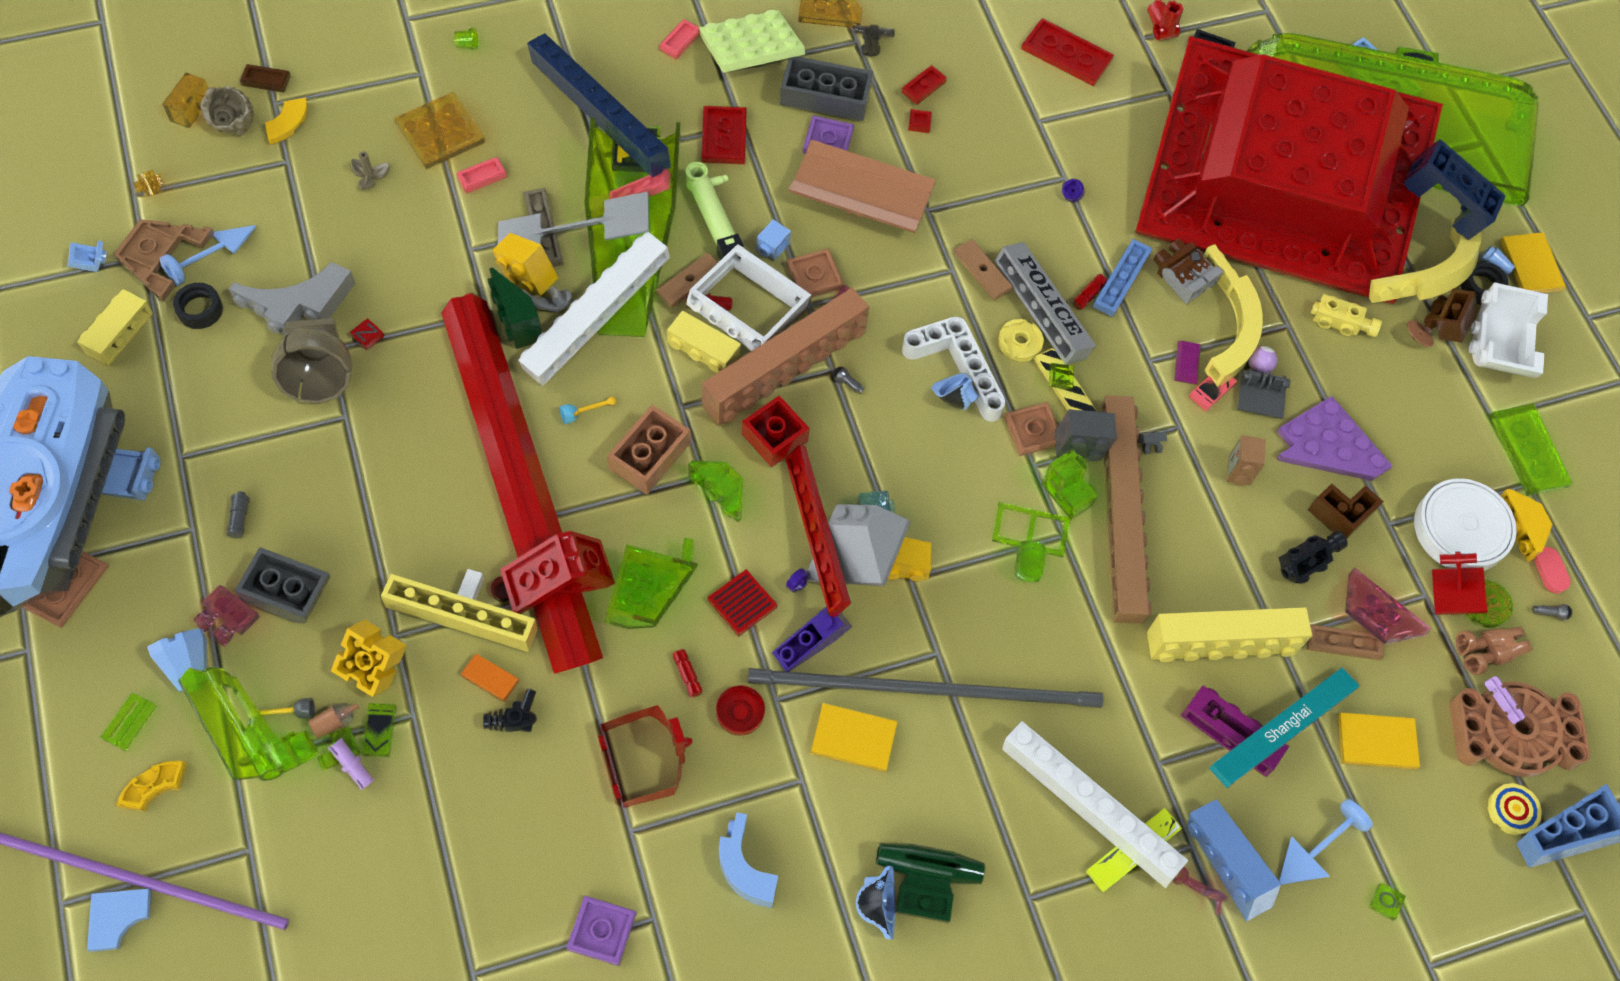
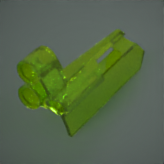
(244, 751)

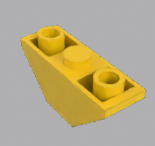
(1531, 523)

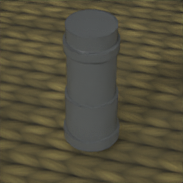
(238, 513)

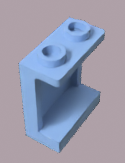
(132, 474)

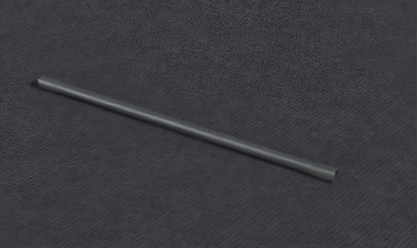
(1080, 698)

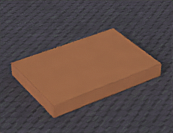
(60, 606)

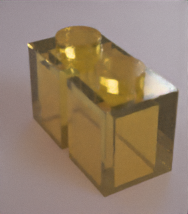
(180, 103)

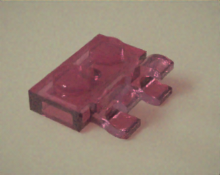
(231, 610)

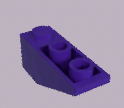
(811, 639)

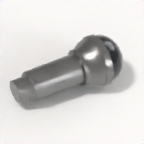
(841, 375)
(1561, 611)

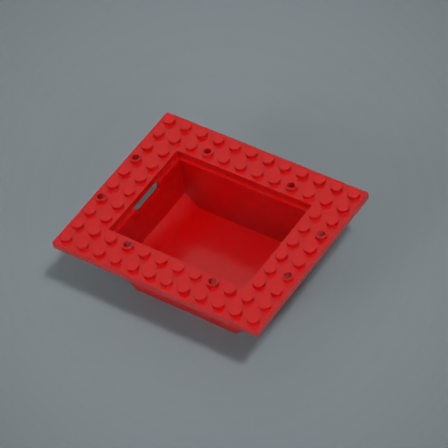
(1288, 167)

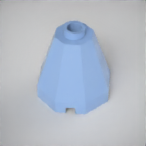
(179, 653)

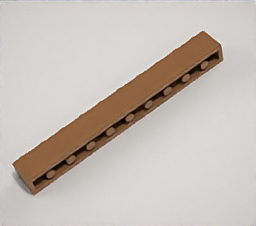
(1125, 515)

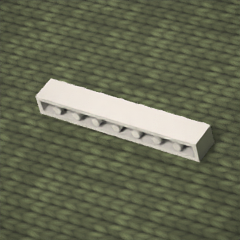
(594, 308)
(1094, 804)

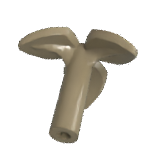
(363, 169)

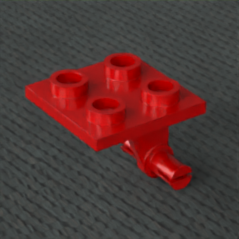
(1459, 588)

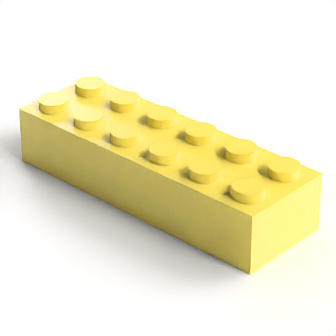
(1228, 634)

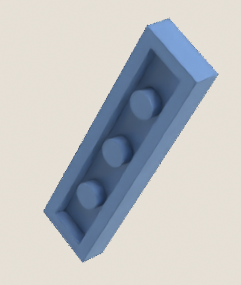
(1122, 277)

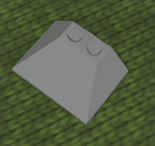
(865, 543)

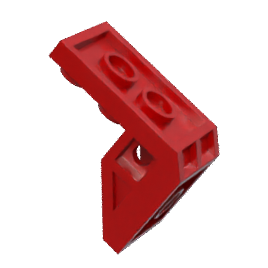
(561, 564)

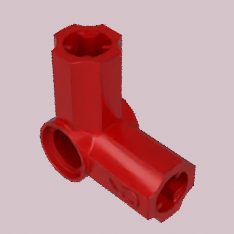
(1165, 19)

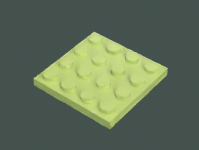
(751, 40)

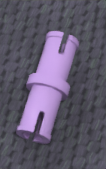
(351, 764)

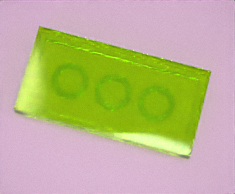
(1530, 449)

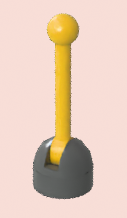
(303, 709)

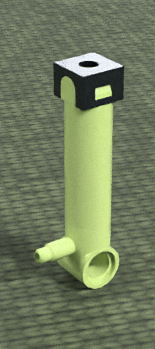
(711, 208)

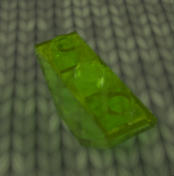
(720, 485)

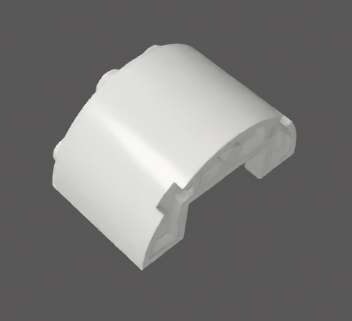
(1507, 330)

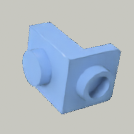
(86, 256)

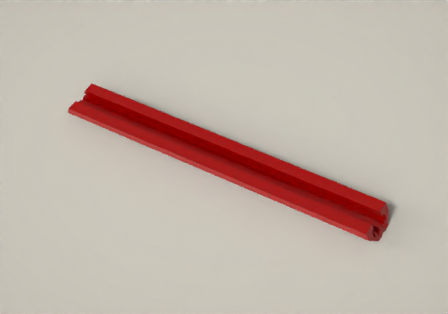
(516, 471)

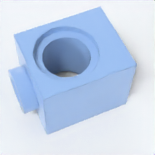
(773, 240)

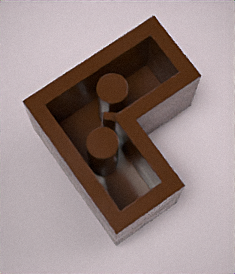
(1344, 514)

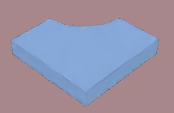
(113, 915)

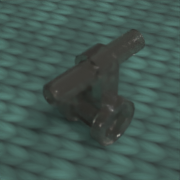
(871, 36)

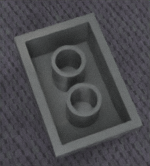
(281, 586)

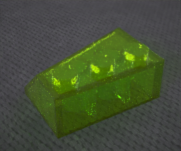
(646, 587)

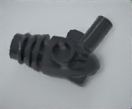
(515, 718)

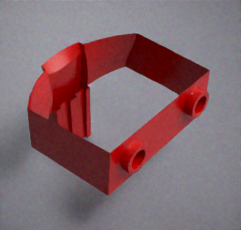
(678, 739)

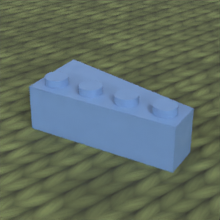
(1576, 830)
(1234, 860)

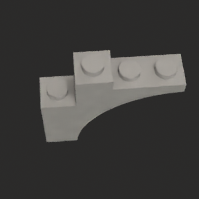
(310, 299)

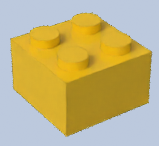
(525, 264)

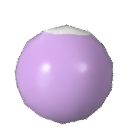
(1263, 360)

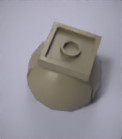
(314, 356)

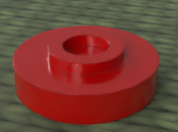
(740, 710)

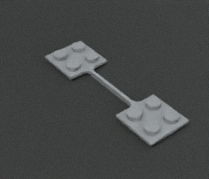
(621, 218)

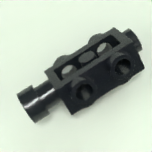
(1311, 557)

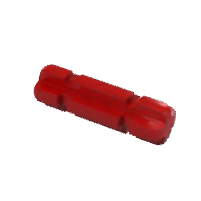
(1089, 291)
(687, 673)

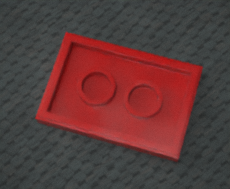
(724, 135)

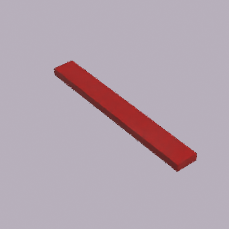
(818, 531)

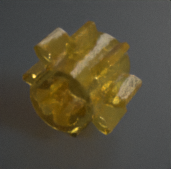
(149, 183)

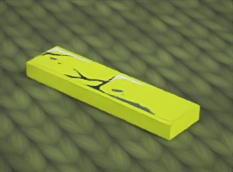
(1117, 864)

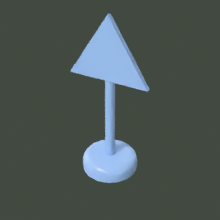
(231, 239)
(1301, 866)

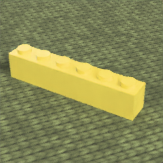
(459, 613)

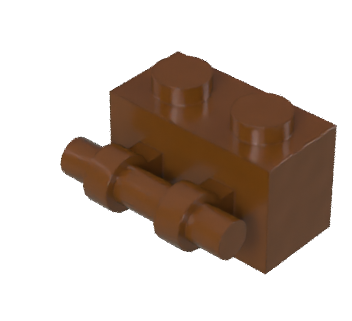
(1452, 316)

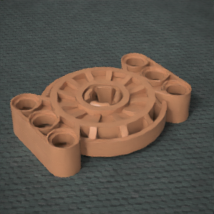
(1507, 748)

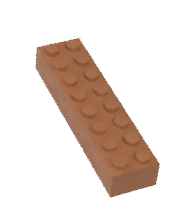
(784, 357)

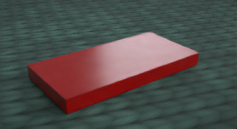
(1067, 52)

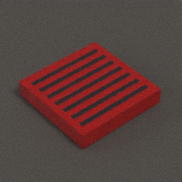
(742, 602)

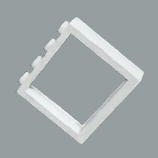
(762, 275)

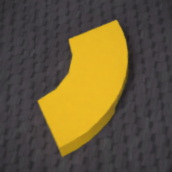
(290, 118)
(149, 784)

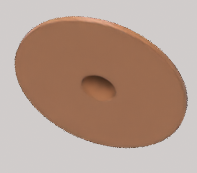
(1419, 334)

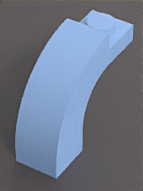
(743, 879)

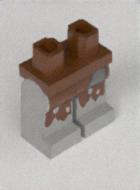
(1187, 270)

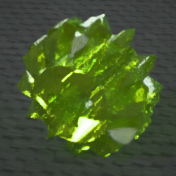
(1030, 561)

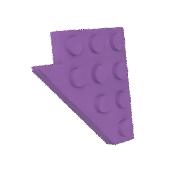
(1331, 442)

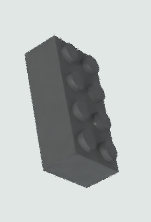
(826, 88)

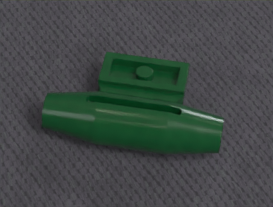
(928, 878)

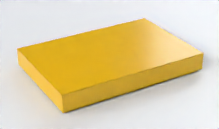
(1533, 262)
(854, 737)
(1378, 741)

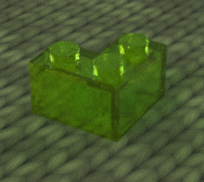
(1066, 484)

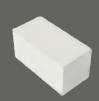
(471, 584)

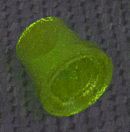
(466, 38)

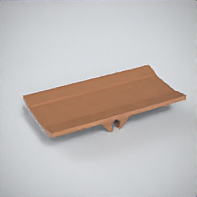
(862, 186)

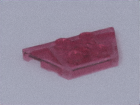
(1380, 612)

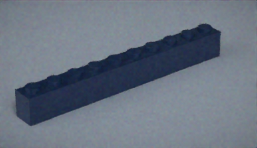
(599, 103)

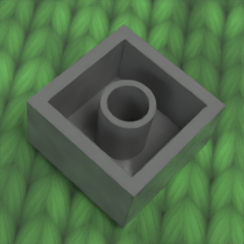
(1086, 433)

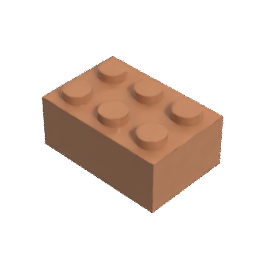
(649, 449)

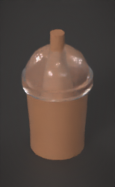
(332, 719)

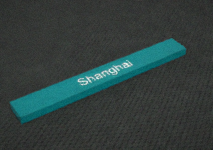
(1283, 728)

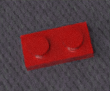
(924, 85)

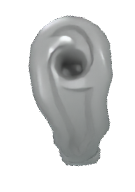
(559, 300)

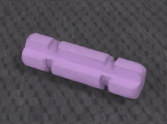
(1505, 699)

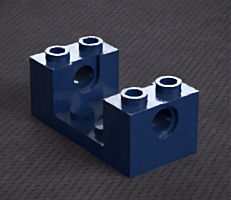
(1477, 196)

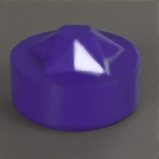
(1073, 190)
(797, 580)

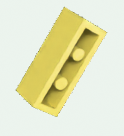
(115, 327)
(703, 342)

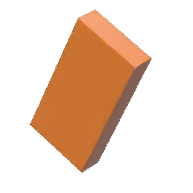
(490, 677)

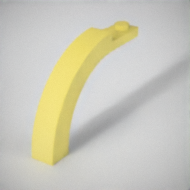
(1434, 280)
(1248, 317)

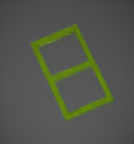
(1060, 553)

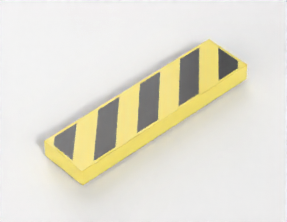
(1071, 399)

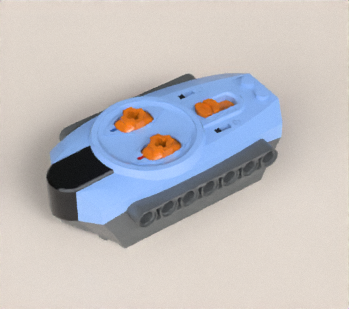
(53, 469)

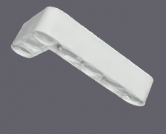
(964, 359)

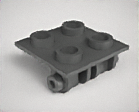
(1262, 393)

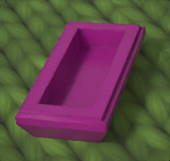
(1187, 362)

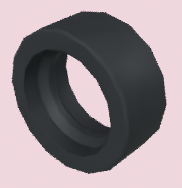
(1488, 270)
(194, 291)

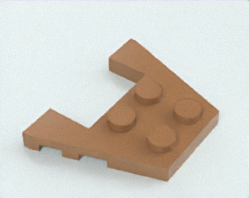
(149, 242)

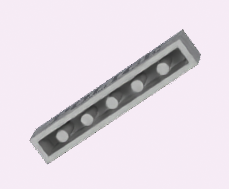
(1045, 303)

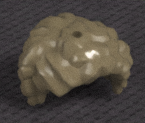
(228, 106)

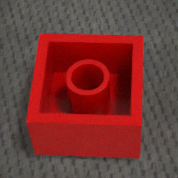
(775, 431)

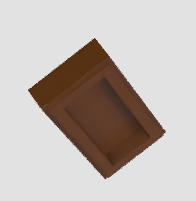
(265, 78)

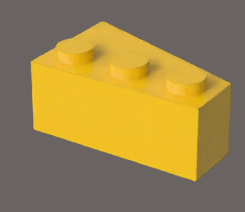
(912, 560)

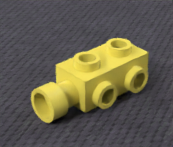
(1344, 316)

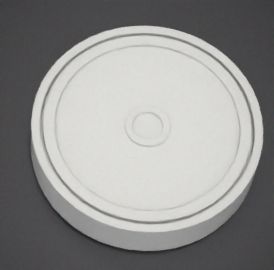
(1465, 519)

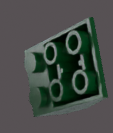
(514, 310)

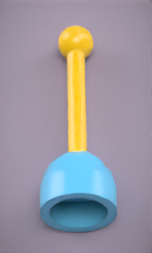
(569, 412)

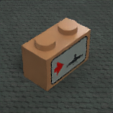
(1246, 460)

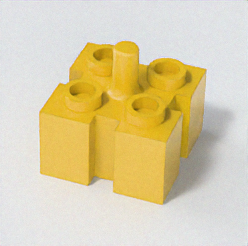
(368, 658)

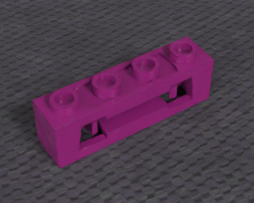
(1230, 727)

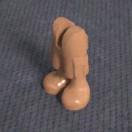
(1499, 644)

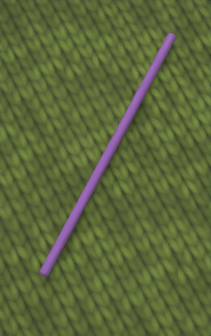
(144, 881)

